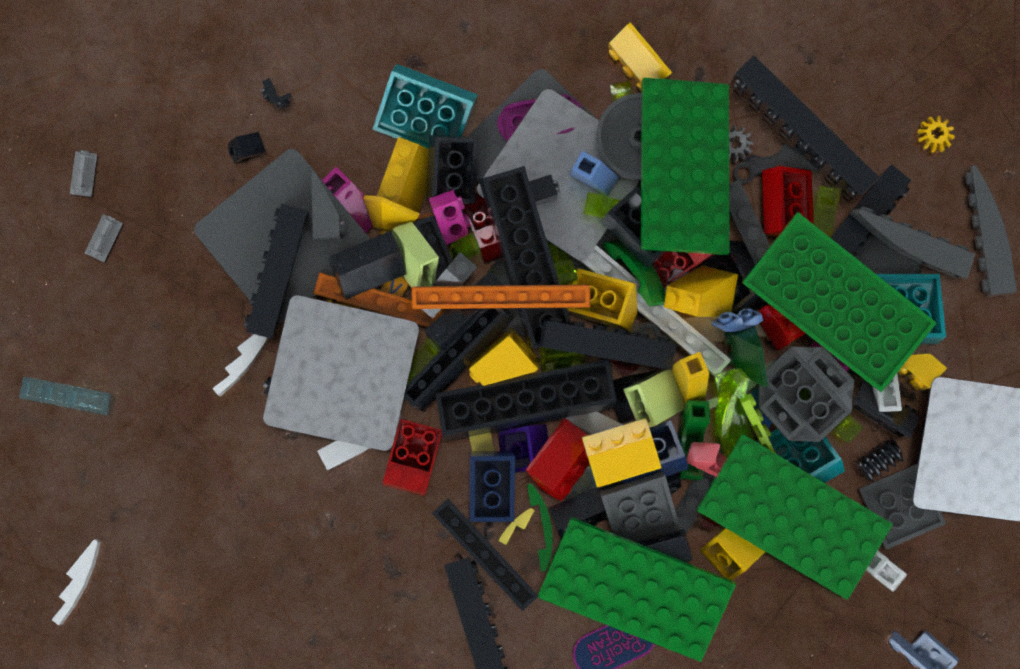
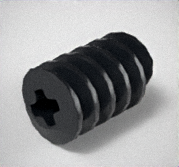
(879, 459)

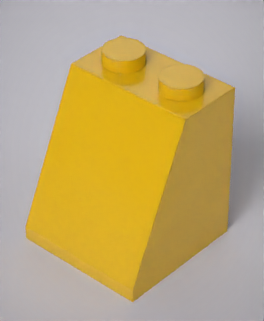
(702, 292)
(504, 360)
(730, 553)

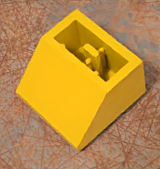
(921, 370)

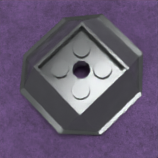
(828, 389)

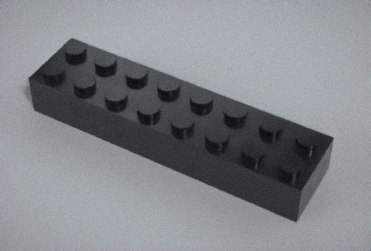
(804, 129)
(522, 243)
(527, 400)

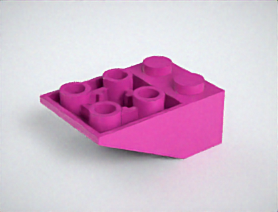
(349, 197)

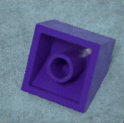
(524, 443)

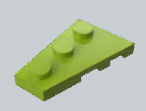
(755, 418)

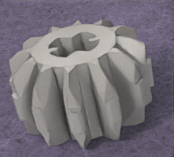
(742, 142)

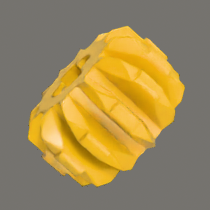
(942, 140)

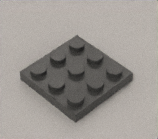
(894, 502)
(640, 508)

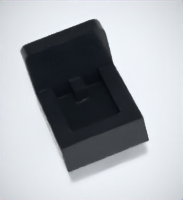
(270, 94)
(245, 146)

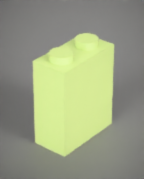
(417, 255)
(655, 397)

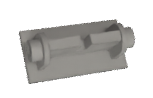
(83, 173)
(103, 238)

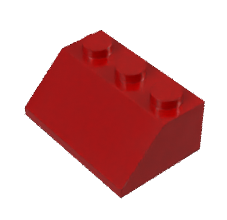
(784, 194)
(560, 461)

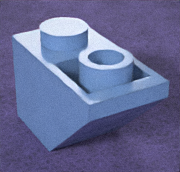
(594, 173)

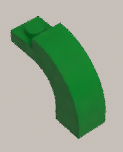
(692, 428)

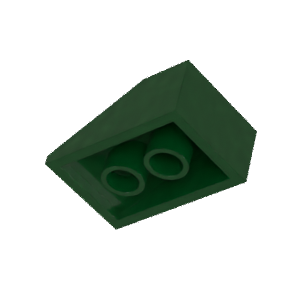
(747, 354)

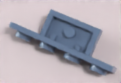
(925, 651)

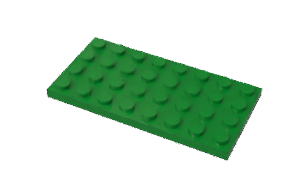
(685, 166)
(839, 302)
(794, 516)
(636, 589)

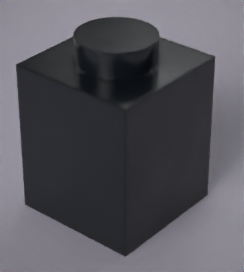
(544, 189)

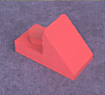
(706, 457)

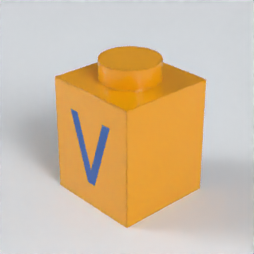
(398, 287)

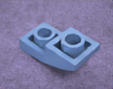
(731, 322)

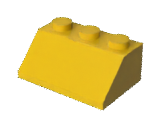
(637, 56)
(406, 175)
(611, 300)
(621, 452)

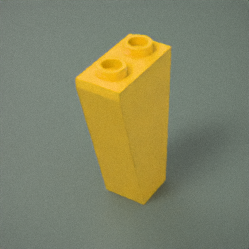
(691, 377)

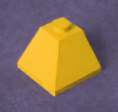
(387, 214)

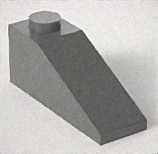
(326, 220)
(453, 275)

